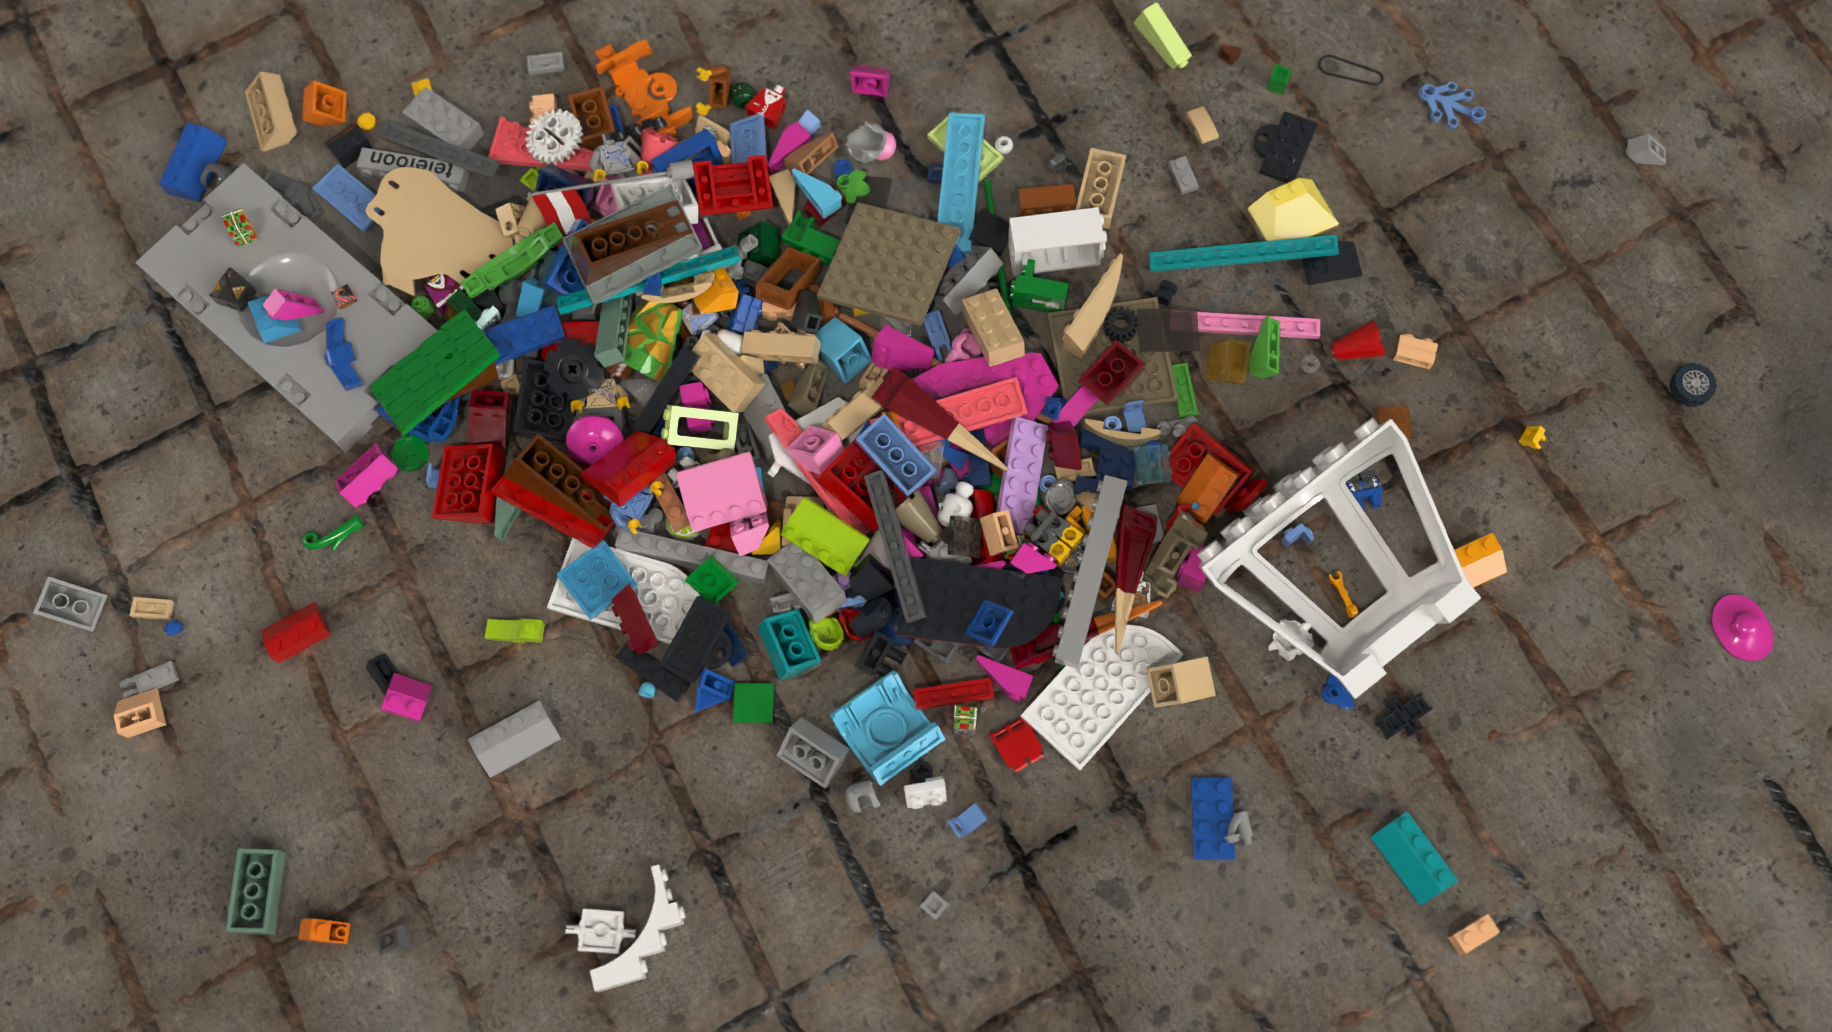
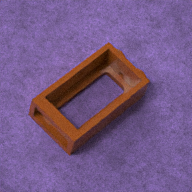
(791, 259)

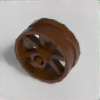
(619, 369)

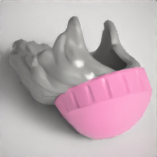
(870, 143)

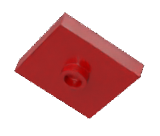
(1246, 495)

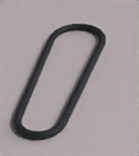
(1349, 78)

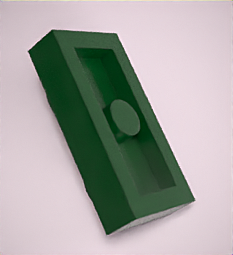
(460, 301)

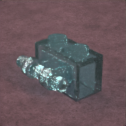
(1149, 465)

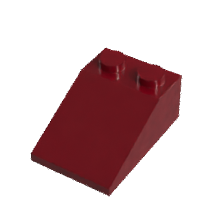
(1112, 373)

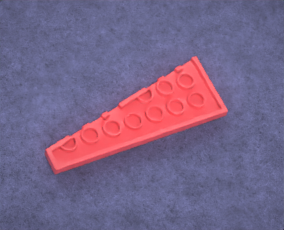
(787, 431)

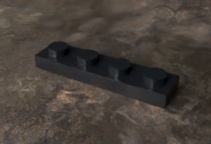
(653, 673)

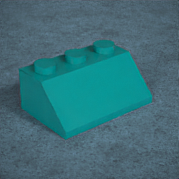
(788, 644)

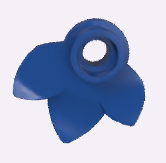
(1341, 698)

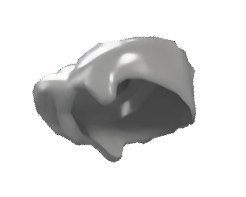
(1060, 497)

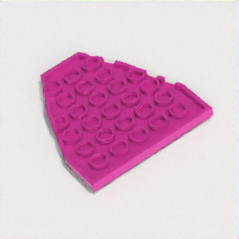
(966, 375)

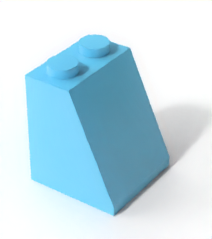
(842, 350)

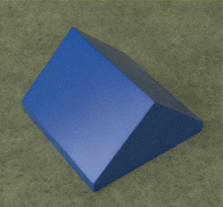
(989, 623)

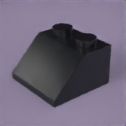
(347, 145)

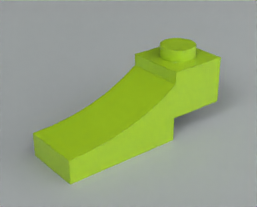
(515, 630)

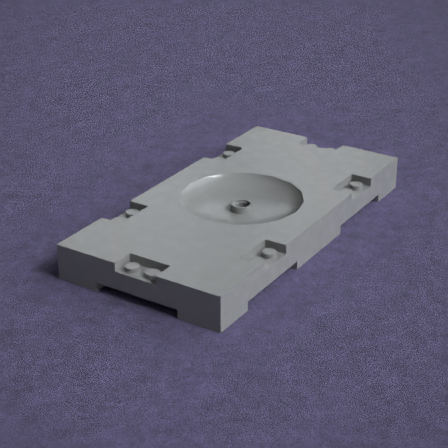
(297, 259)

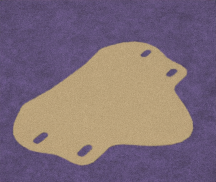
(431, 228)

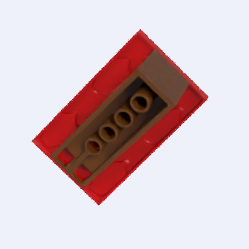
(551, 489)

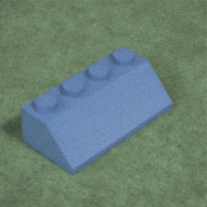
(895, 455)

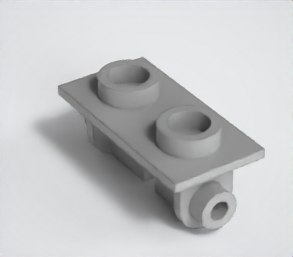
(784, 603)

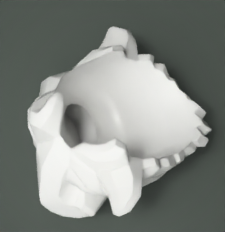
(1299, 630)

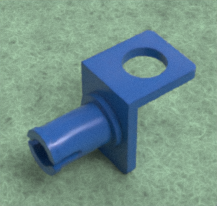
(1053, 406)

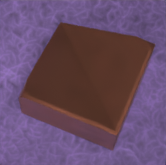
(1229, 54)

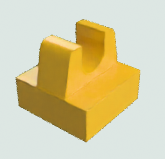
(1532, 436)

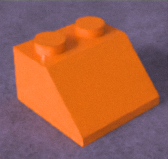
(324, 104)

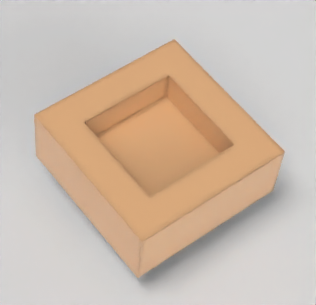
(724, 151)

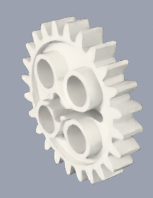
(548, 149)

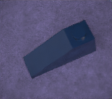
(979, 467)

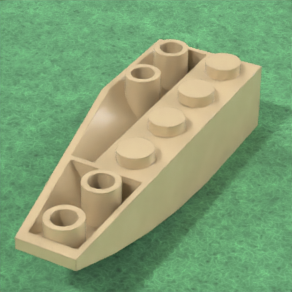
(1091, 316)

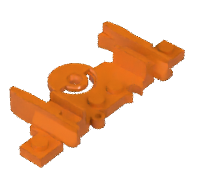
(634, 84)

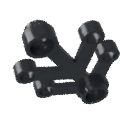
(657, 123)

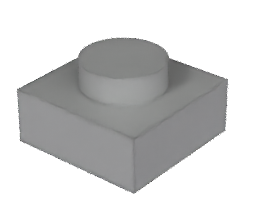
(934, 905)

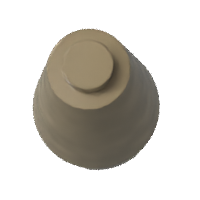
(918, 518)

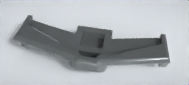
(295, 193)

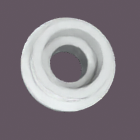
(1003, 149)

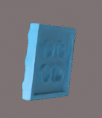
(596, 579)

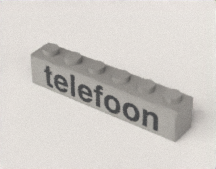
(379, 163)

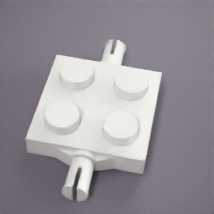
(601, 931)

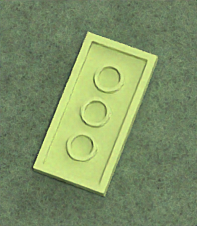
(990, 156)

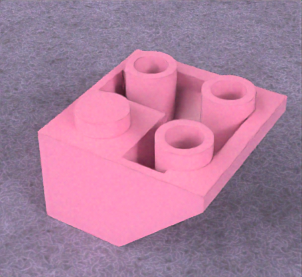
(749, 532)

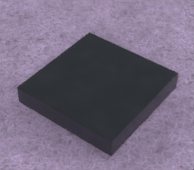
(990, 232)

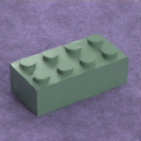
(256, 891)

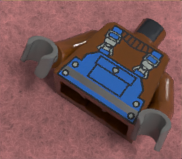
(694, 322)

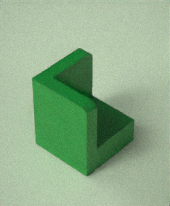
(1279, 79)

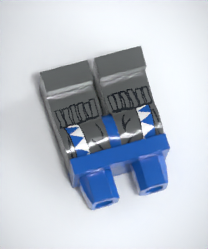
(1366, 487)

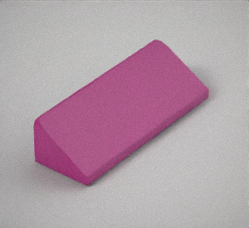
(1077, 406)

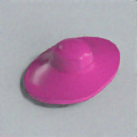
(1742, 628)

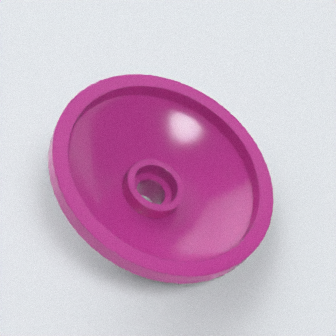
(592, 431)

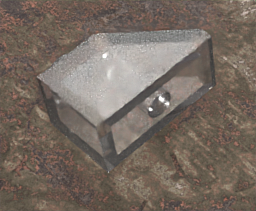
(640, 389)

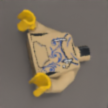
(607, 395)

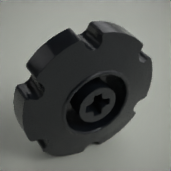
(560, 367)

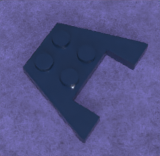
(1112, 461)

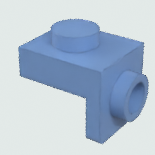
(1292, 535)

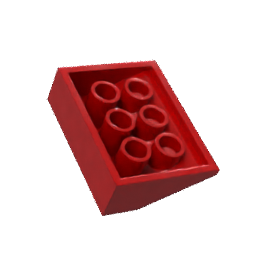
(1191, 452)
(630, 467)
(466, 483)
(847, 484)

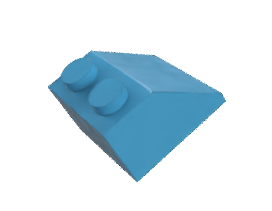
(270, 328)

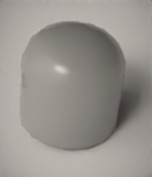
(864, 791)

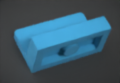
(530, 298)

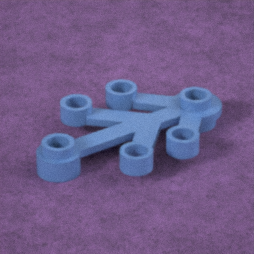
(1449, 103)

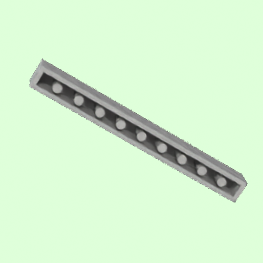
(1090, 573)

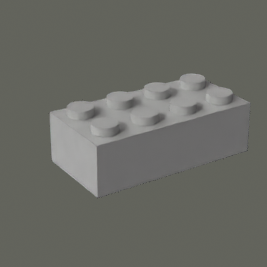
(442, 120)
(807, 581)

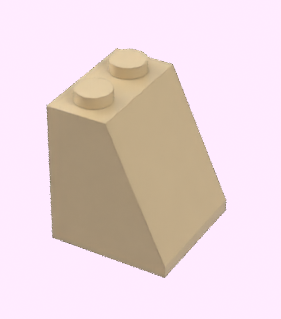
(1181, 682)

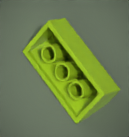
(825, 536)

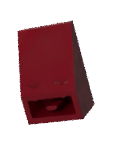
(489, 418)

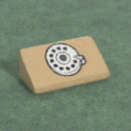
(717, 131)

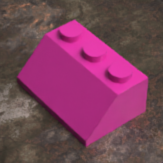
(366, 475)

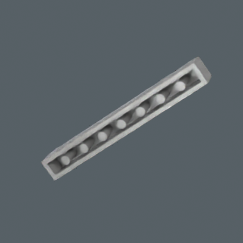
(692, 555)

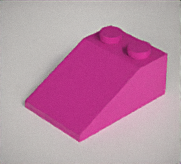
(900, 351)

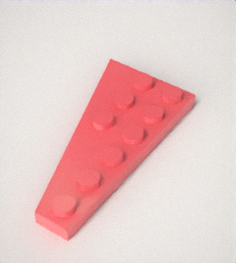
(511, 149)

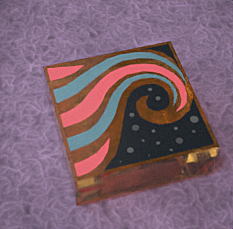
(344, 296)

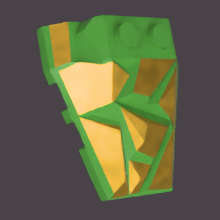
(652, 338)

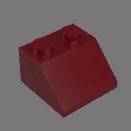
(1063, 445)

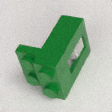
(1038, 293)

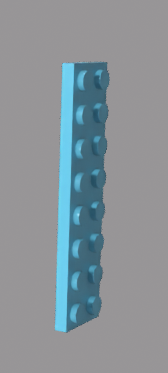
(961, 174)

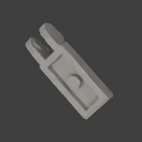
(150, 679)

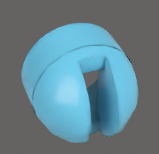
(647, 690)

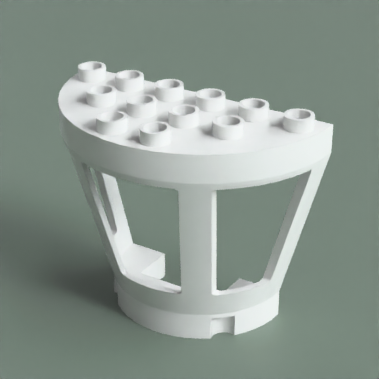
(1410, 603)

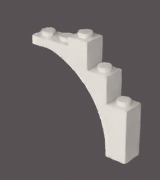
(651, 941)

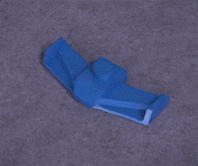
(340, 355)

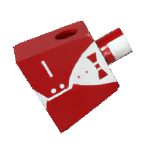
(769, 104)

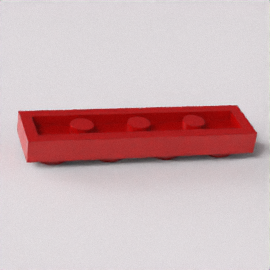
(953, 693)

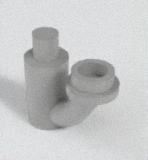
(1180, 425)
(1241, 823)

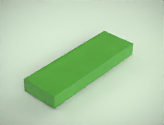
(1186, 404)

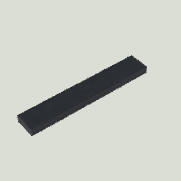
(665, 391)

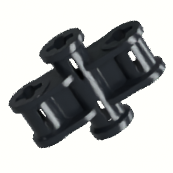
(1403, 716)

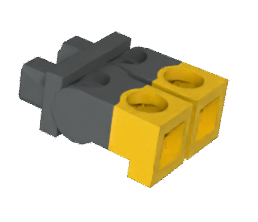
(1054, 536)

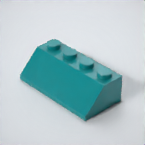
(1413, 859)

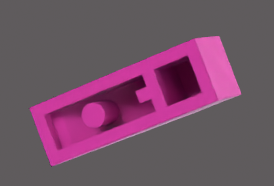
(791, 139)
(289, 305)
(1009, 680)

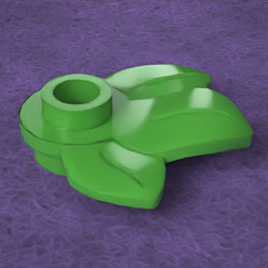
(855, 185)

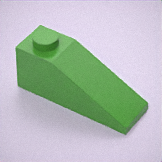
(1265, 352)

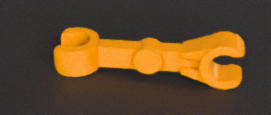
(1351, 609)

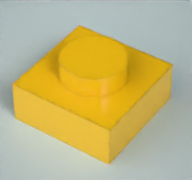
(419, 86)

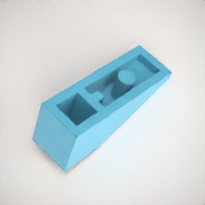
(819, 193)

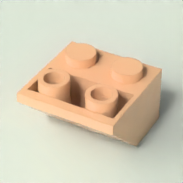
(139, 713)

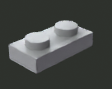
(545, 63)
(1183, 175)

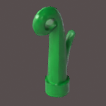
(337, 536)

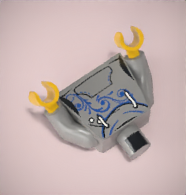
(614, 159)

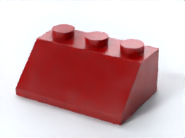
(295, 633)

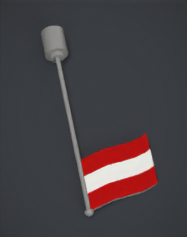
(566, 206)

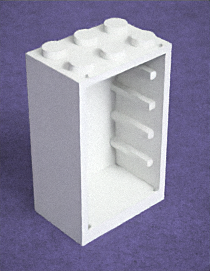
(1057, 240)

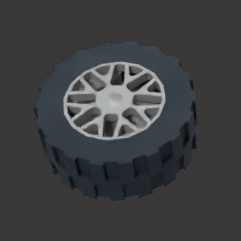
(1693, 385)

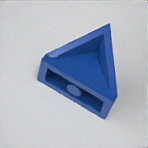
(712, 689)

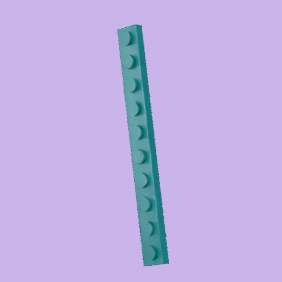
(1244, 253)
(680, 270)

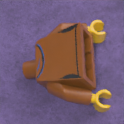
(719, 87)

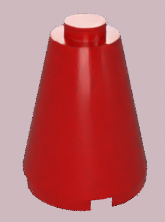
(1359, 343)

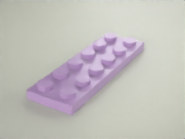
(1022, 479)

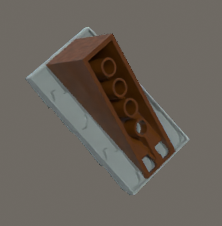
(632, 244)

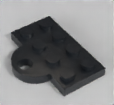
(1285, 146)
(698, 641)

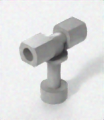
(746, 244)

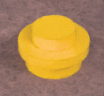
(366, 121)

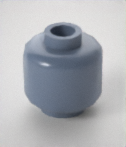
(948, 482)

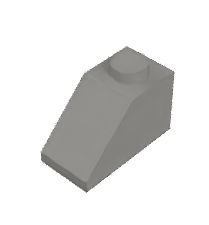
(1646, 150)

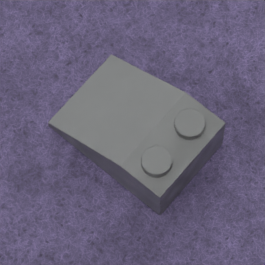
(70, 604)

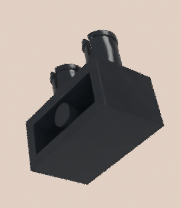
(874, 652)

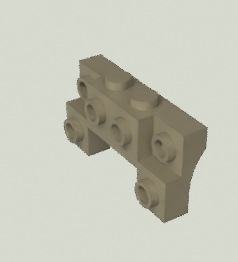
(1172, 551)

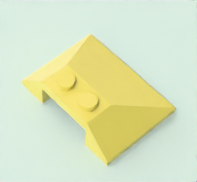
(1292, 211)

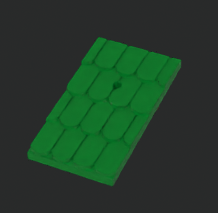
(439, 370)

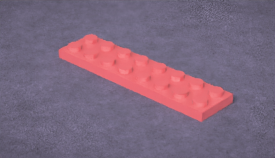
(973, 410)

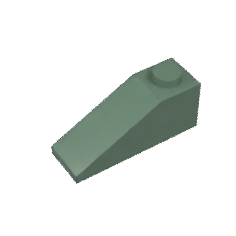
(504, 518)

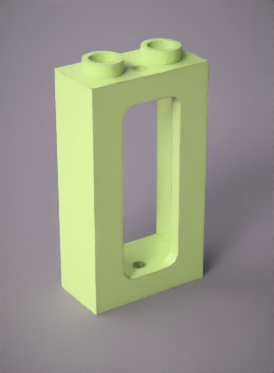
(673, 413)

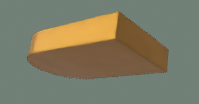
(787, 388)

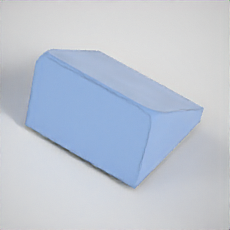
(809, 122)

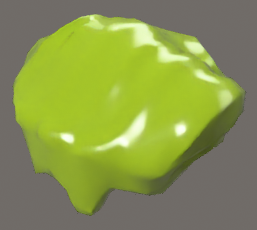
(827, 633)

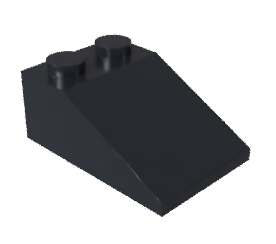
(1333, 267)

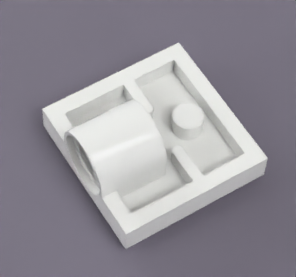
(926, 793)

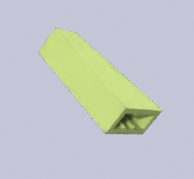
(1163, 36)

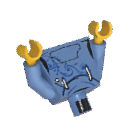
(631, 513)

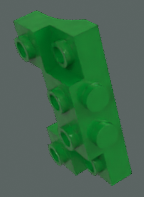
(810, 241)

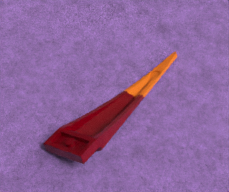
(1042, 646)

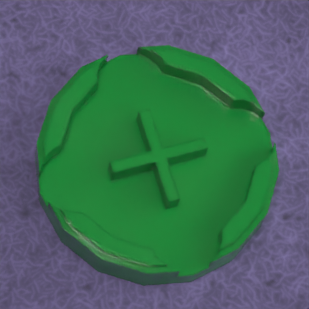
(410, 453)

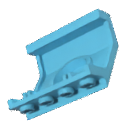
(885, 728)

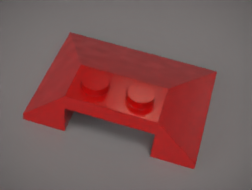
(733, 186)

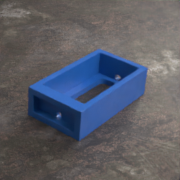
(688, 148)

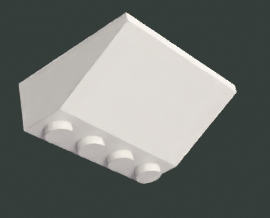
(631, 191)

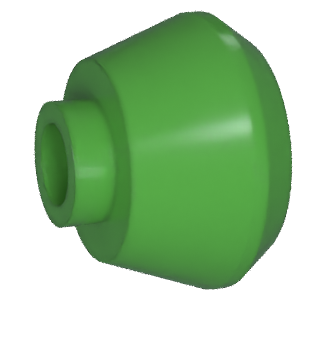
(423, 306)

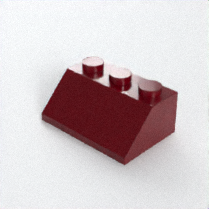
(634, 621)

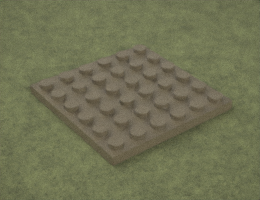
(889, 263)
(1153, 385)

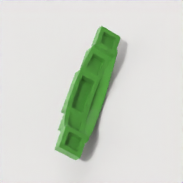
(513, 261)

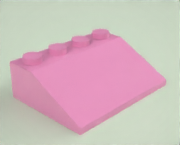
(721, 491)

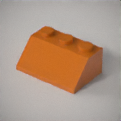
(1208, 487)

